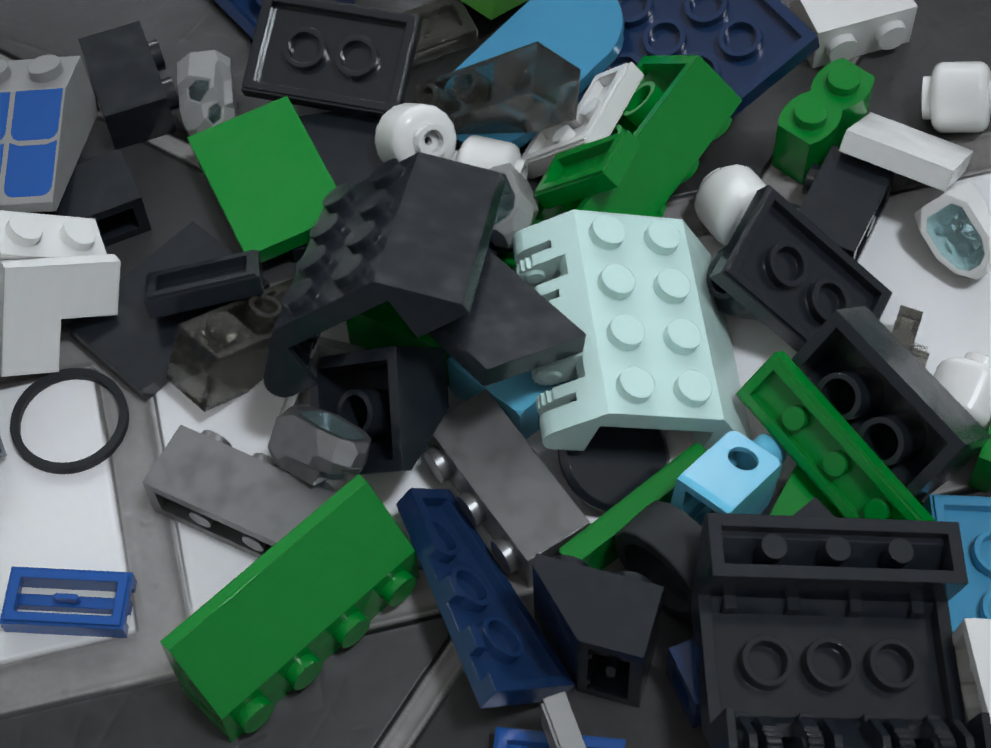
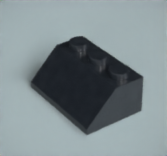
(890, 400)

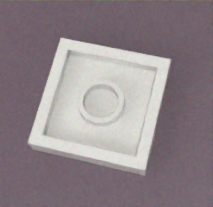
(906, 151)

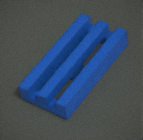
(68, 624)

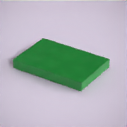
(265, 177)

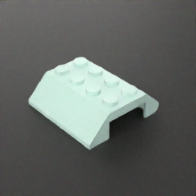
(652, 329)

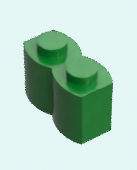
(821, 117)

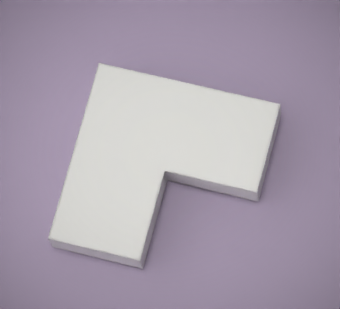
(595, 117)
(39, 295)

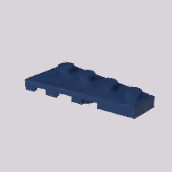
(486, 619)

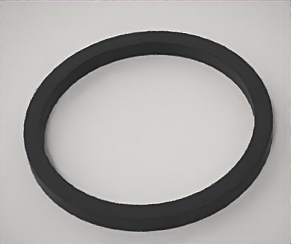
(90, 461)

